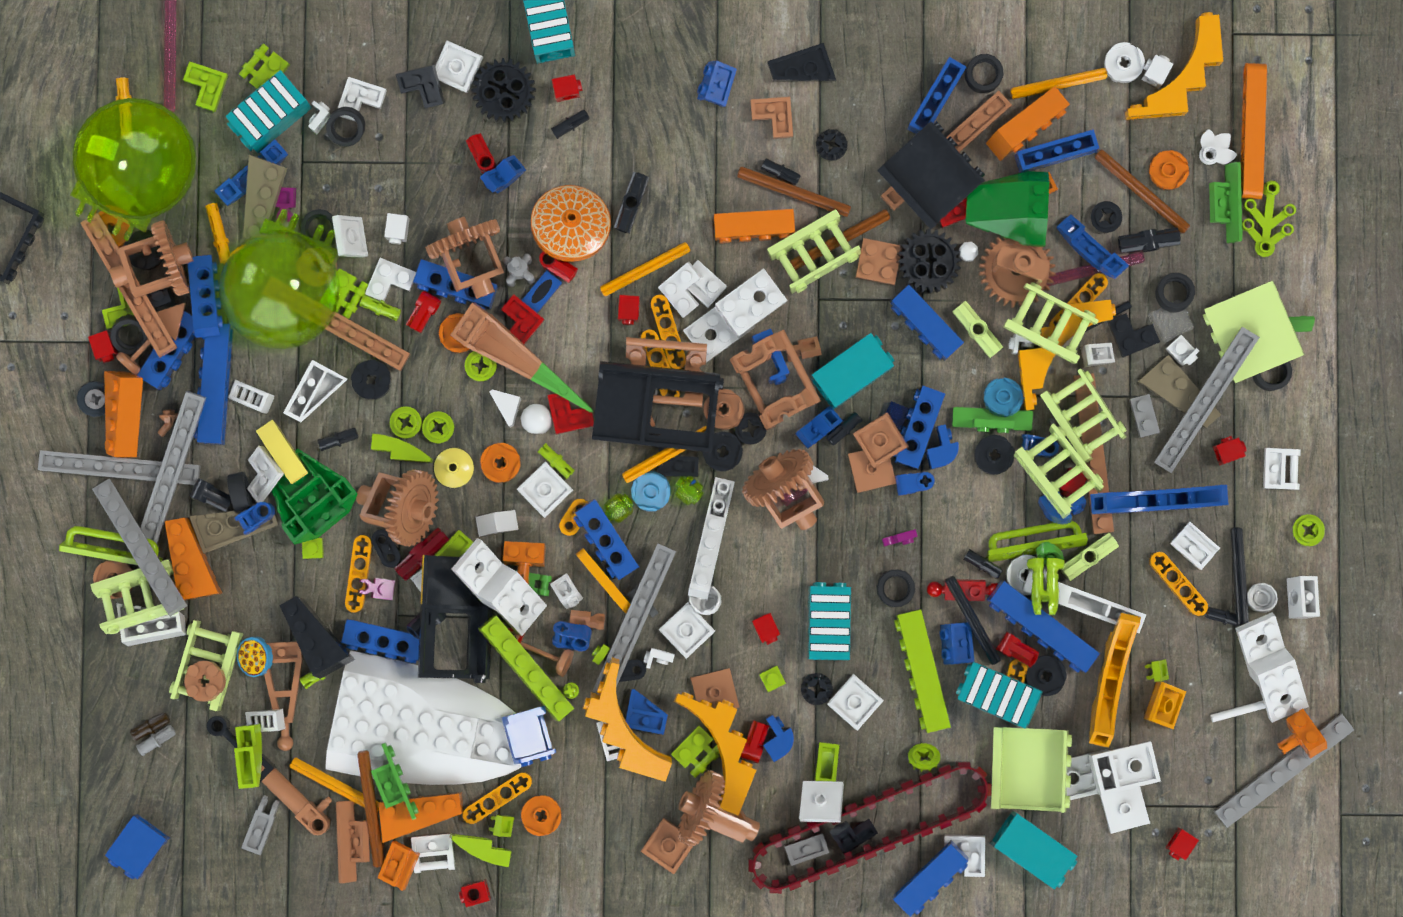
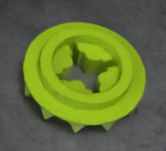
(473, 372)
(403, 413)
(428, 426)
(1318, 530)
(924, 750)

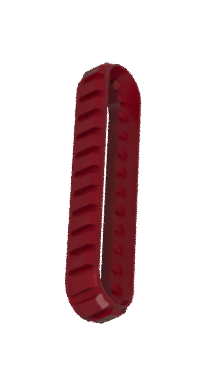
(887, 845)

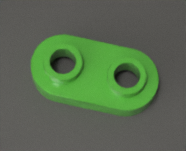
(1048, 550)

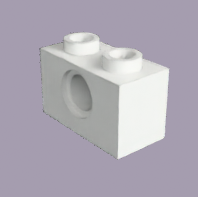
(1303, 597)

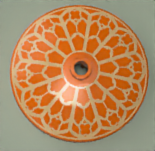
(567, 238)

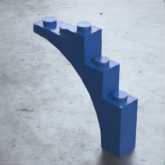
(1159, 500)

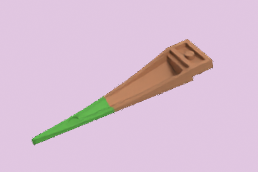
(493, 340)

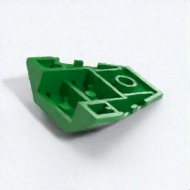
(1012, 207)
(313, 501)

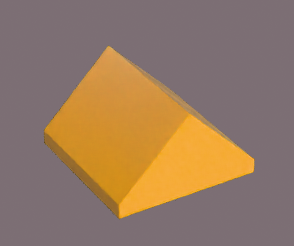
(1164, 704)

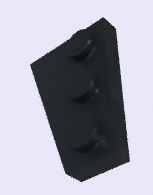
(803, 65)

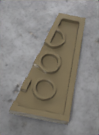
(262, 193)
(1174, 386)
(222, 529)

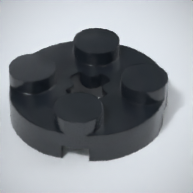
(138, 259)
(371, 391)
(729, 461)
(985, 462)
(1057, 677)

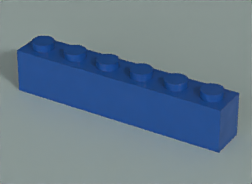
(215, 386)
(1043, 626)

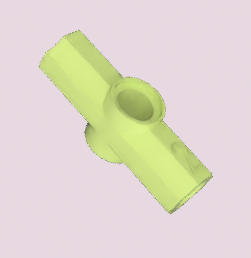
(968, 319)
(1100, 549)

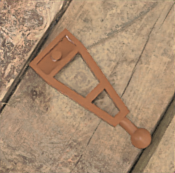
(283, 653)

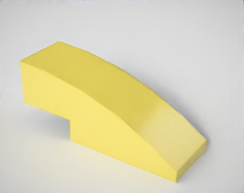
(282, 451)

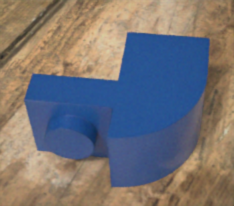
(503, 175)
(819, 427)
(946, 452)
(1052, 514)
(782, 742)

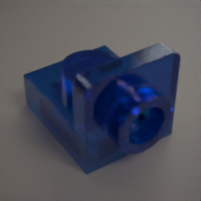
(897, 413)

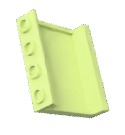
(1265, 316)
(1031, 769)

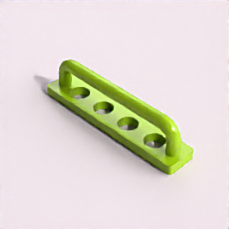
(97, 551)
(998, 554)

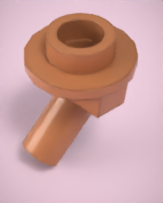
(168, 417)

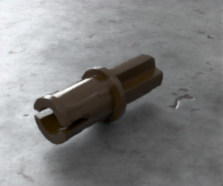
(150, 726)

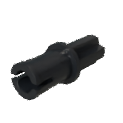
(570, 123)
(780, 171)
(844, 429)
(338, 439)
(983, 564)
(1221, 616)

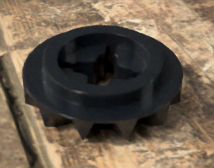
(823, 148)
(1107, 208)
(745, 436)
(809, 695)

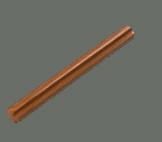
(793, 191)
(1142, 191)
(849, 234)
(370, 808)

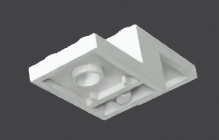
(736, 314)
(499, 587)
(1272, 667)
(1110, 770)

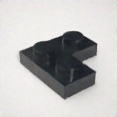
(426, 81)
(1131, 341)
(679, 466)
(851, 838)

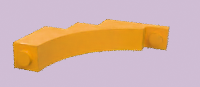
(1173, 98)
(1035, 362)

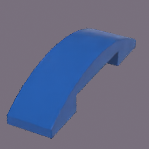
(236, 187)
(1090, 249)

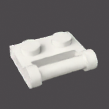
(1275, 468)
(432, 846)

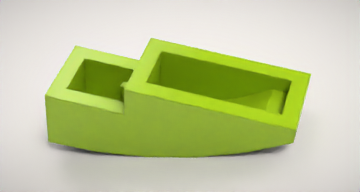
(399, 449)
(248, 755)
(827, 762)
(483, 849)

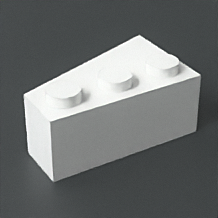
(313, 390)
(152, 630)

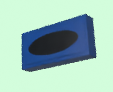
(542, 291)

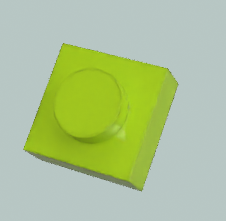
(313, 549)
(600, 653)
(772, 678)

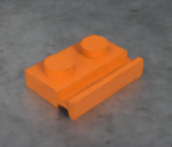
(398, 865)

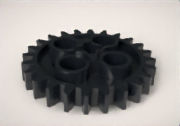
(513, 75)
(946, 261)

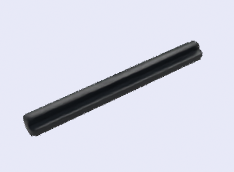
(1239, 576)
(972, 620)

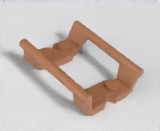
(694, 360)
(787, 405)

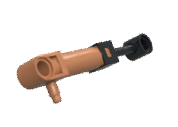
(305, 810)

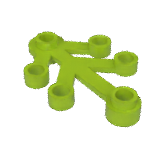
(1267, 222)

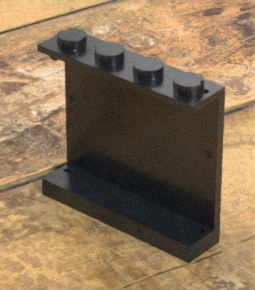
(931, 174)

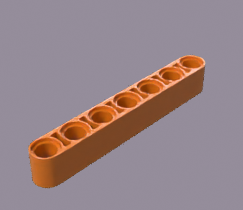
(1253, 130)

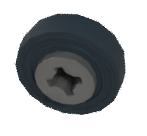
(92, 398)

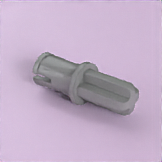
(156, 740)

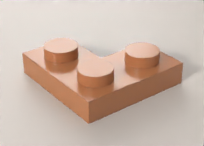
(776, 109)

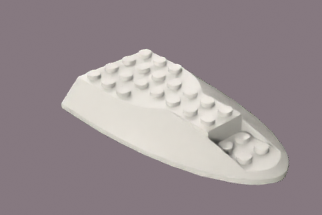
(436, 725)

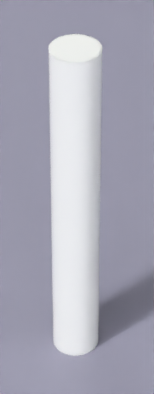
(1237, 711)

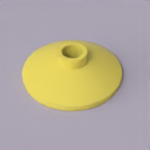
(453, 478)

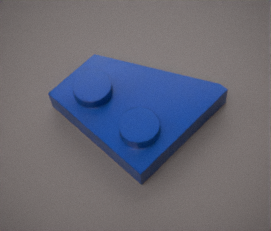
(645, 715)

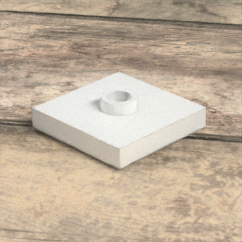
(457, 66)
(350, 236)
(545, 489)
(687, 630)
(855, 702)
(821, 801)
(1124, 809)

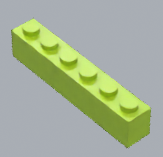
(526, 668)
(923, 671)

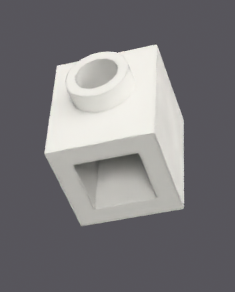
(1157, 70)

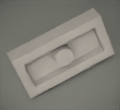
(1144, 415)
(806, 849)

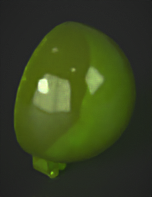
(132, 162)
(281, 285)

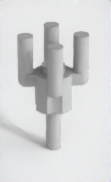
(518, 269)

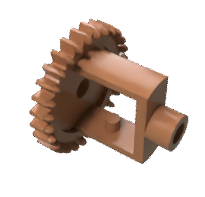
(462, 234)
(1011, 256)
(174, 257)
(777, 477)
(409, 508)
(703, 812)

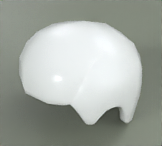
(536, 419)
(1262, 598)
(708, 606)

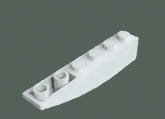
(711, 538)
(1088, 603)

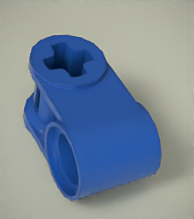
(1034, 440)
(911, 484)
(252, 519)
(573, 637)

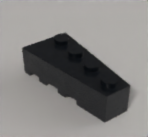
(317, 643)

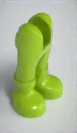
(1051, 593)

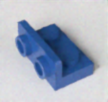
(716, 83)
(956, 643)

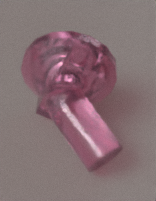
(793, 497)

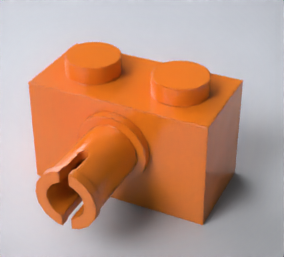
(524, 556)
(1303, 734)

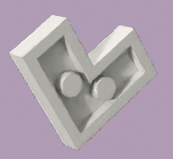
(360, 92)
(389, 274)
(676, 289)
(267, 474)
(974, 848)

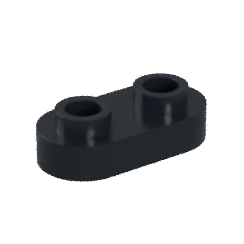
(386, 548)
(629, 675)

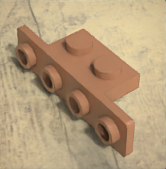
(351, 841)

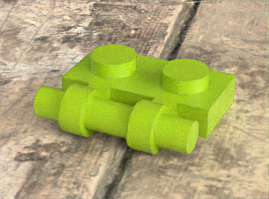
(270, 67)
(346, 285)
(692, 747)

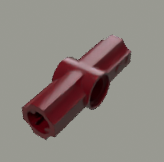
(429, 546)

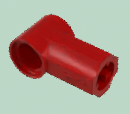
(480, 152)
(560, 268)
(425, 308)
(1013, 647)
(754, 745)

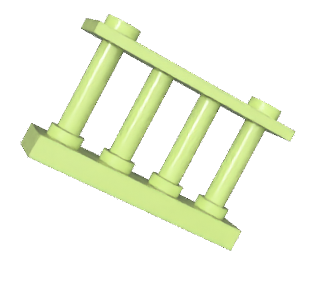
(813, 232)
(1052, 342)
(1074, 433)
(1051, 489)
(123, 583)
(225, 660)

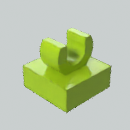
(1159, 669)
(503, 825)

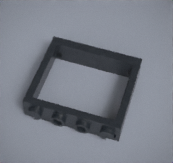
(27, 239)

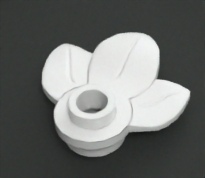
(1217, 146)

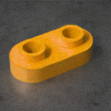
(568, 517)

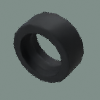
(988, 59)
(339, 140)
(312, 215)
(1175, 277)
(117, 343)
(1287, 375)
(238, 491)
(910, 584)

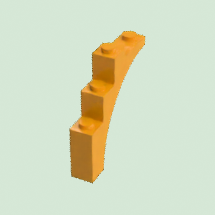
(1111, 678)
(730, 746)
(635, 755)

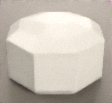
(968, 251)

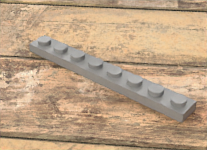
(1206, 399)
(172, 465)
(110, 467)
(139, 547)
(639, 609)
(1279, 774)

